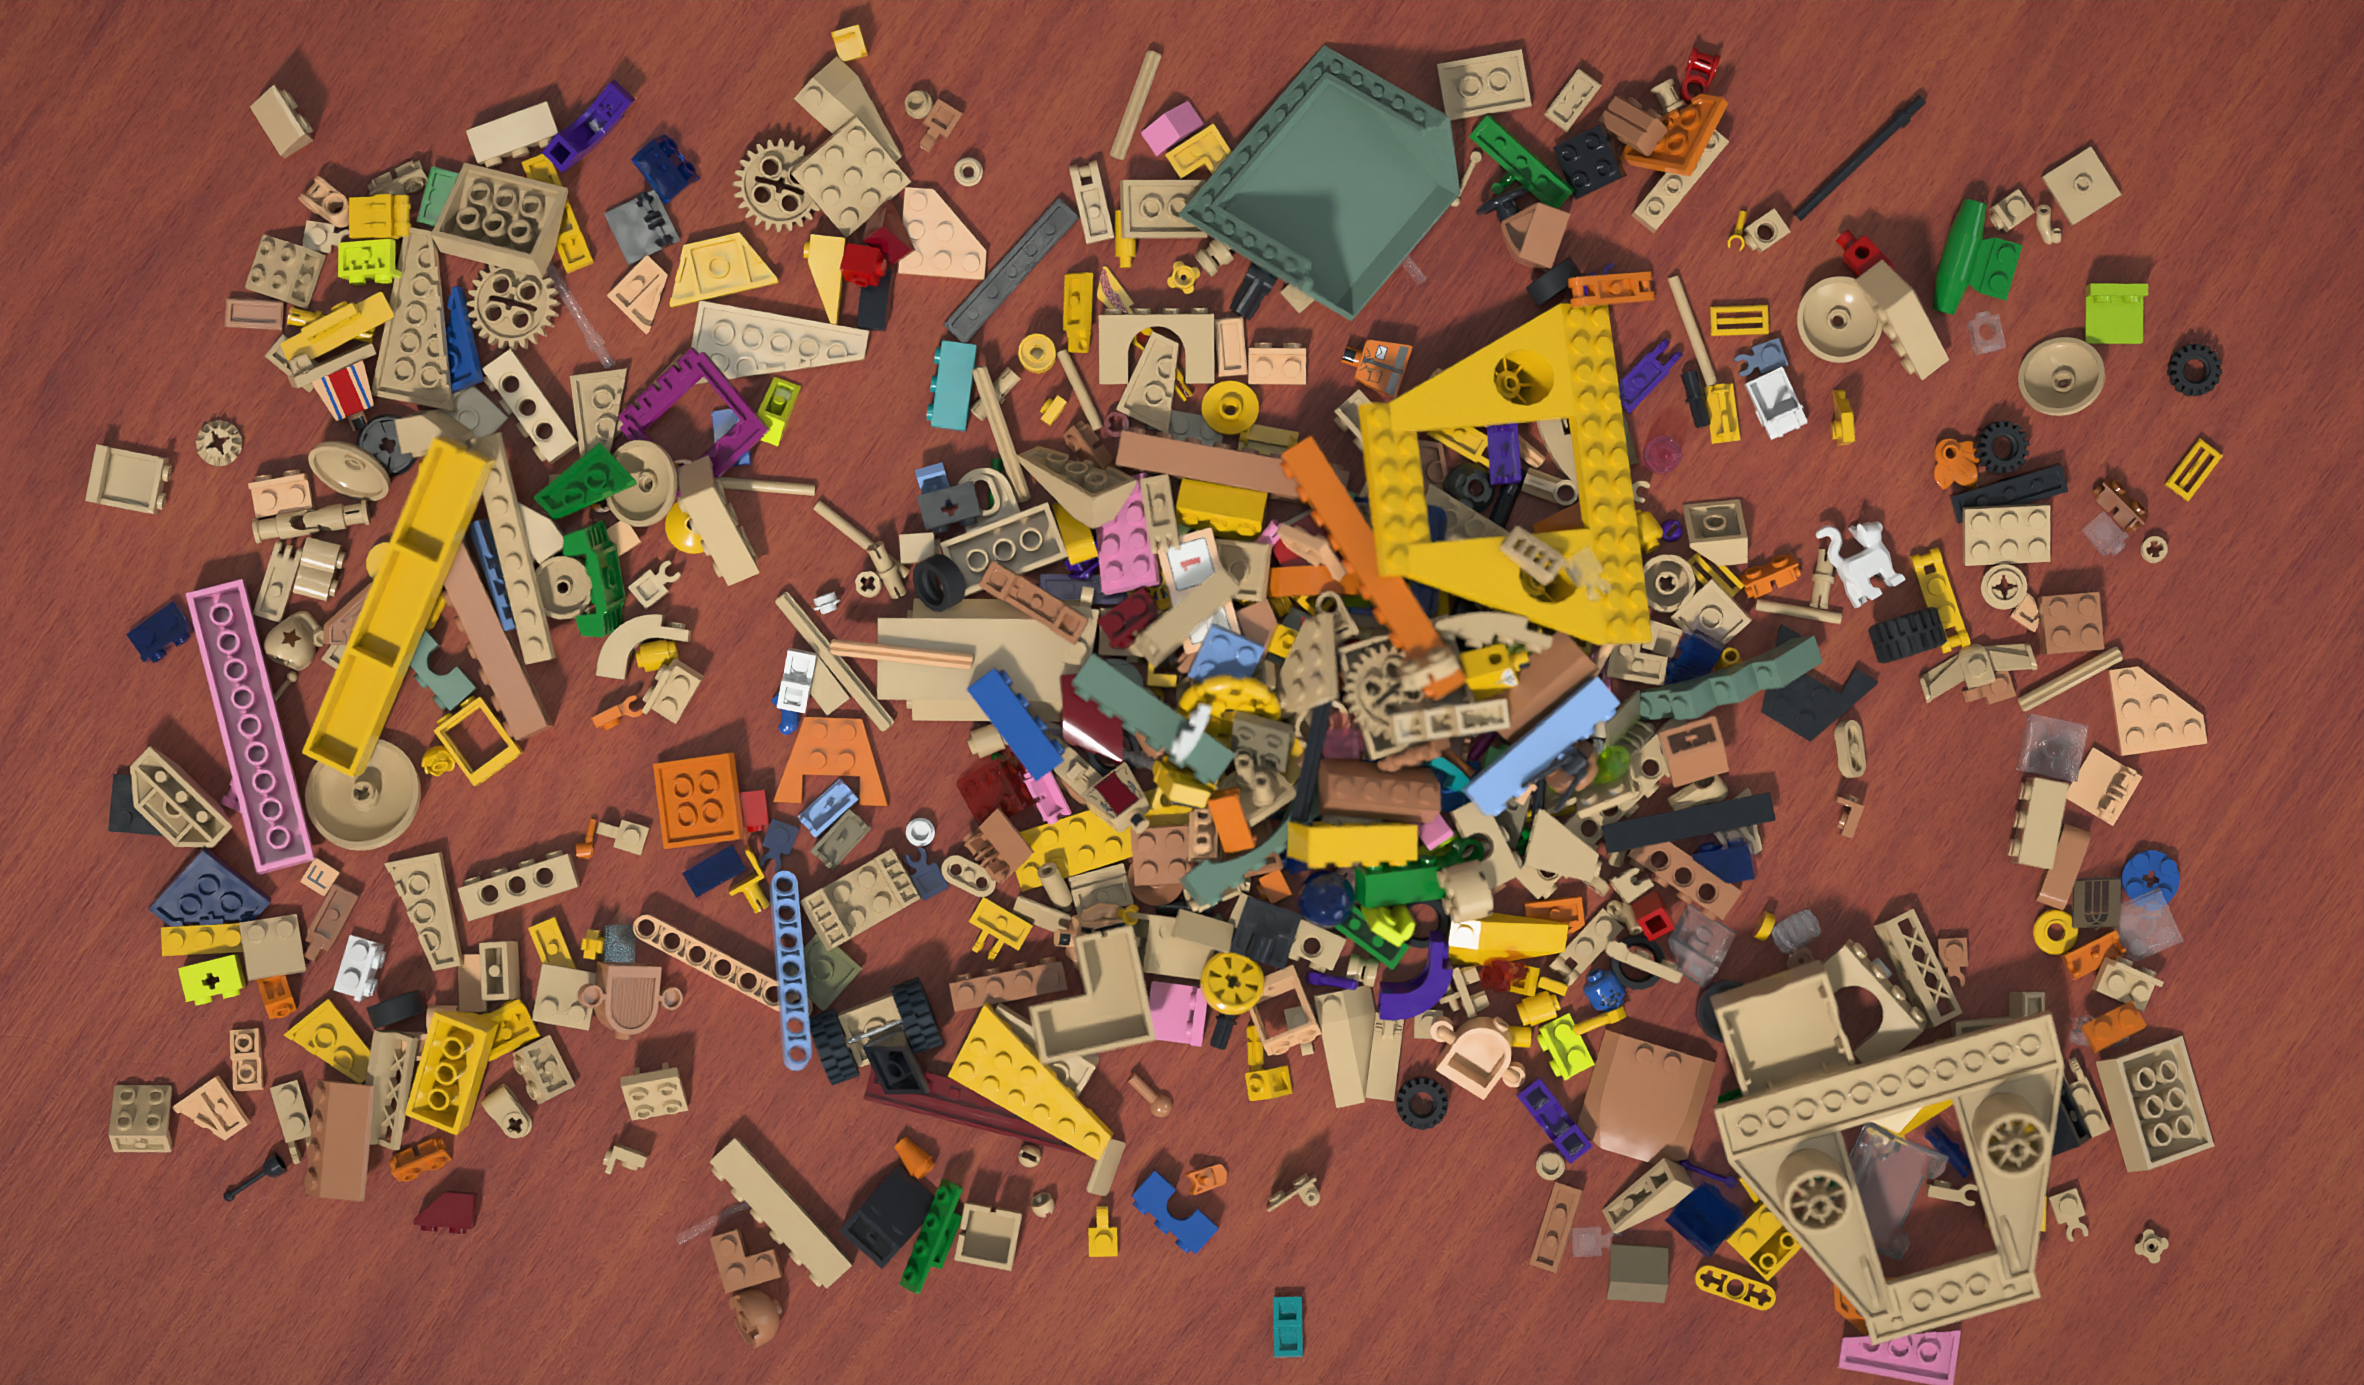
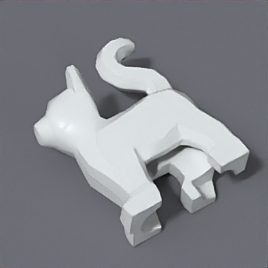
(1860, 567)

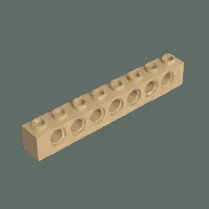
(1544, 886)

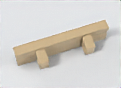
(1075, 769)

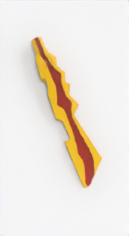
(1114, 296)

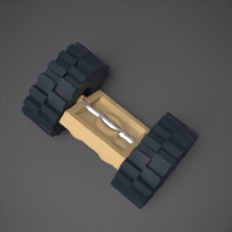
(843, 1035)

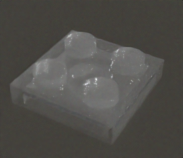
(2147, 926)

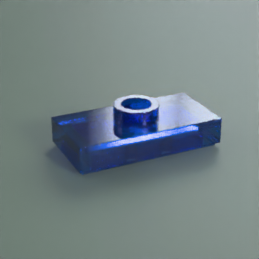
(714, 871)

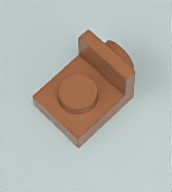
(1849, 820)

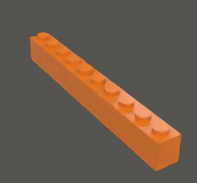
(1356, 544)

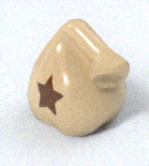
(294, 641)

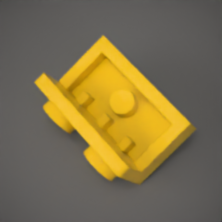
(514, 1027)

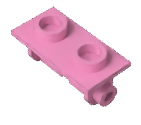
(1052, 802)

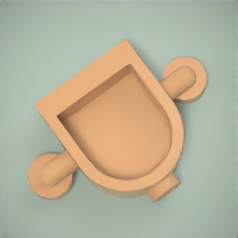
(1477, 1054)

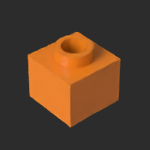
(1273, 887)

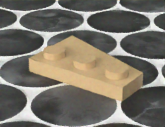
(1152, 384)

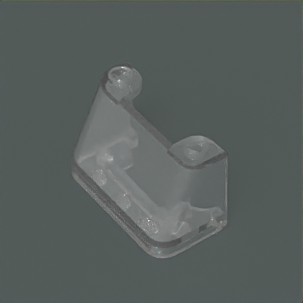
(1888, 1178)

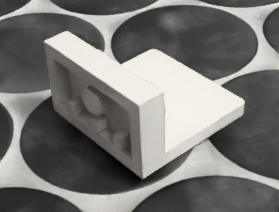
(359, 968)

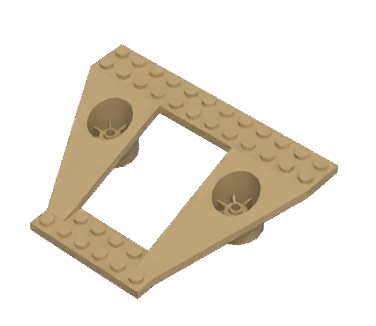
(1992, 1079)

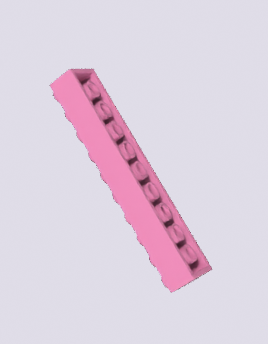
(250, 726)

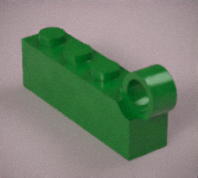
(1410, 882)

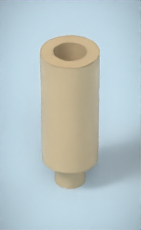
(1055, 886)

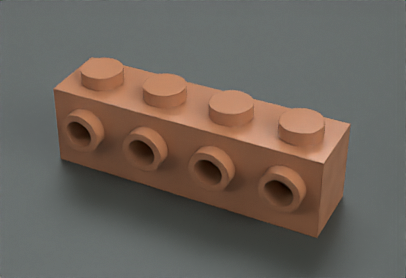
(1008, 985)

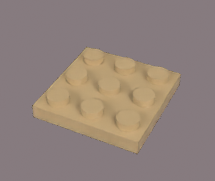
(850, 176)

